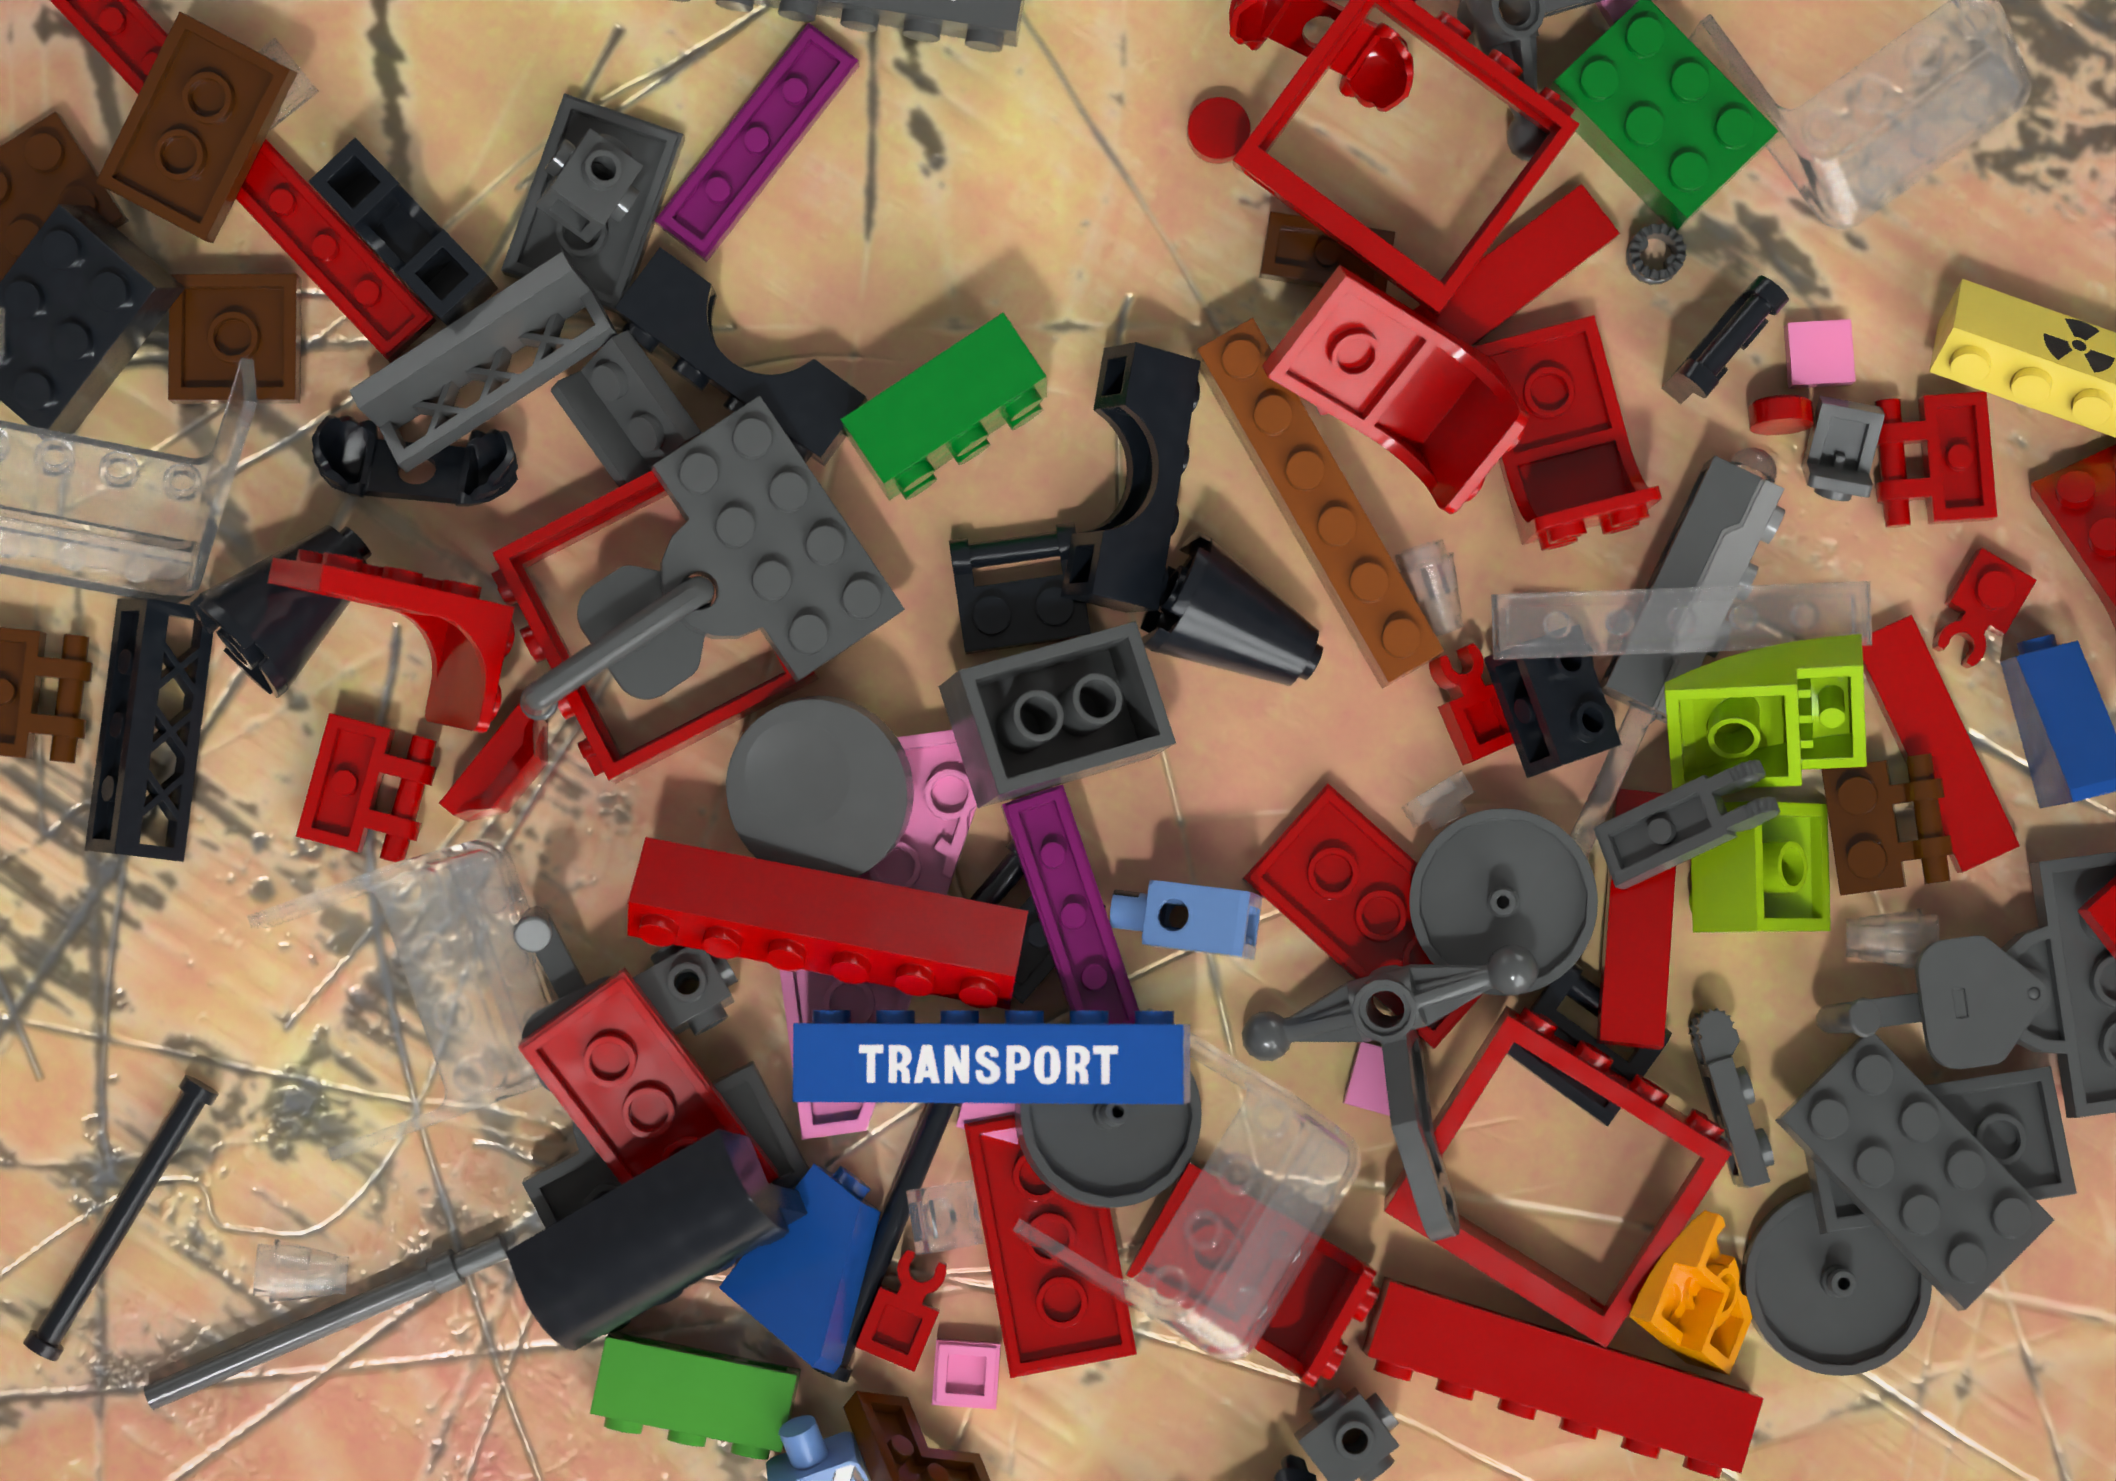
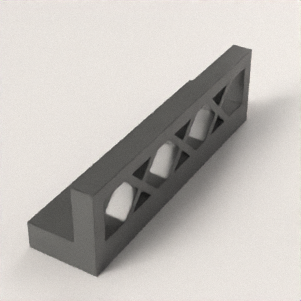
(480, 350)

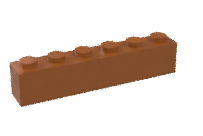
(1318, 506)

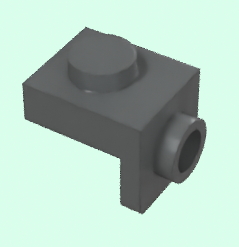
(1842, 448)

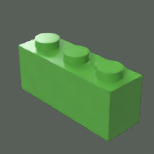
(694, 1394)

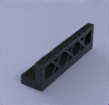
(129, 734)

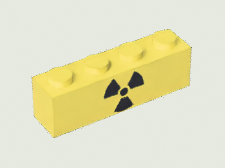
(2028, 356)

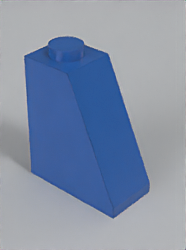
(2061, 721)
(813, 1276)

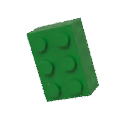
(1662, 114)
(947, 408)

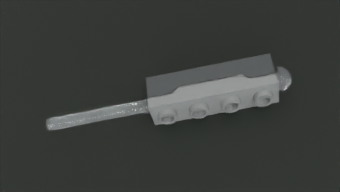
(1709, 547)

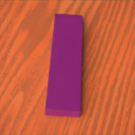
(757, 142)
(1069, 905)

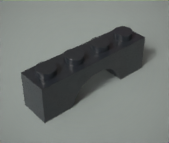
(675, 311)
(1150, 406)

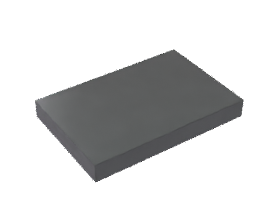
(617, 250)

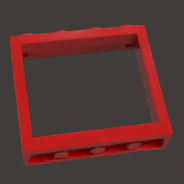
(1493, 72)
(547, 643)
(1639, 1098)

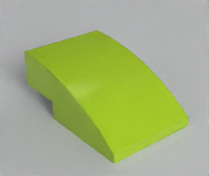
(1774, 704)

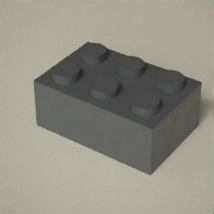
(1056, 714)

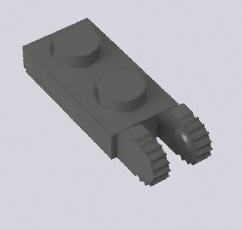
(1681, 824)
(1728, 1095)

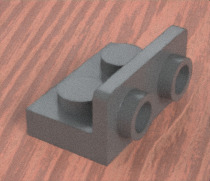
(625, 409)

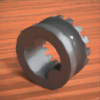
(1670, 265)

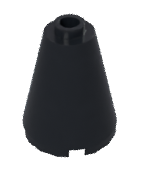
(1229, 619)
(273, 627)

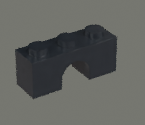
(403, 233)

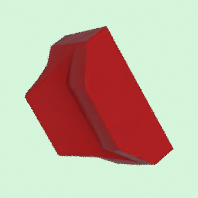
(500, 769)

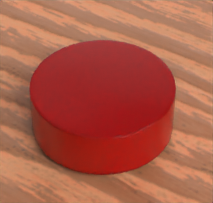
(1218, 129)
(1780, 415)

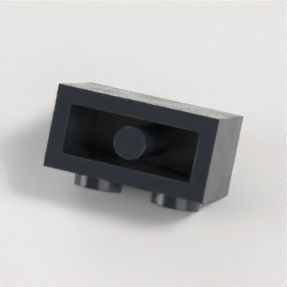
(1553, 710)

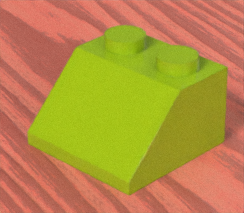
(1766, 876)

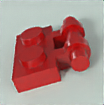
(1955, 460)
(348, 783)

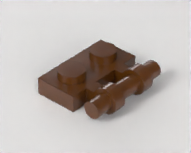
(20, 684)
(1867, 830)

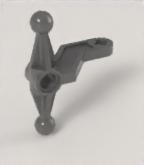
(1516, 38)
(1351, 1016)

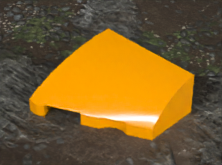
(1696, 1299)

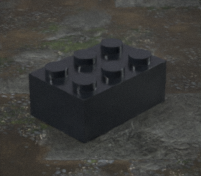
(76, 316)

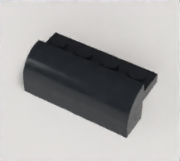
(651, 1239)

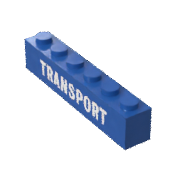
(991, 1061)

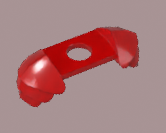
(1373, 63)

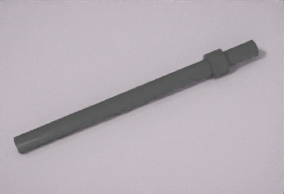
(441, 1273)

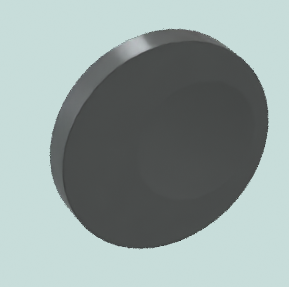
(820, 786)
(1503, 883)
(1109, 1150)
(1830, 1298)

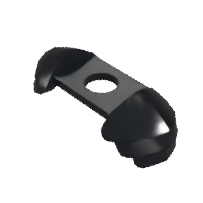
(363, 465)

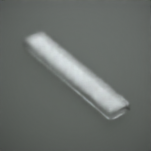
(1676, 619)

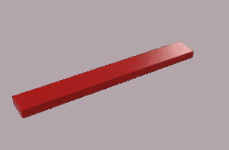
(274, 195)

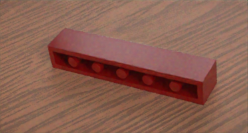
(826, 923)
(1562, 1376)

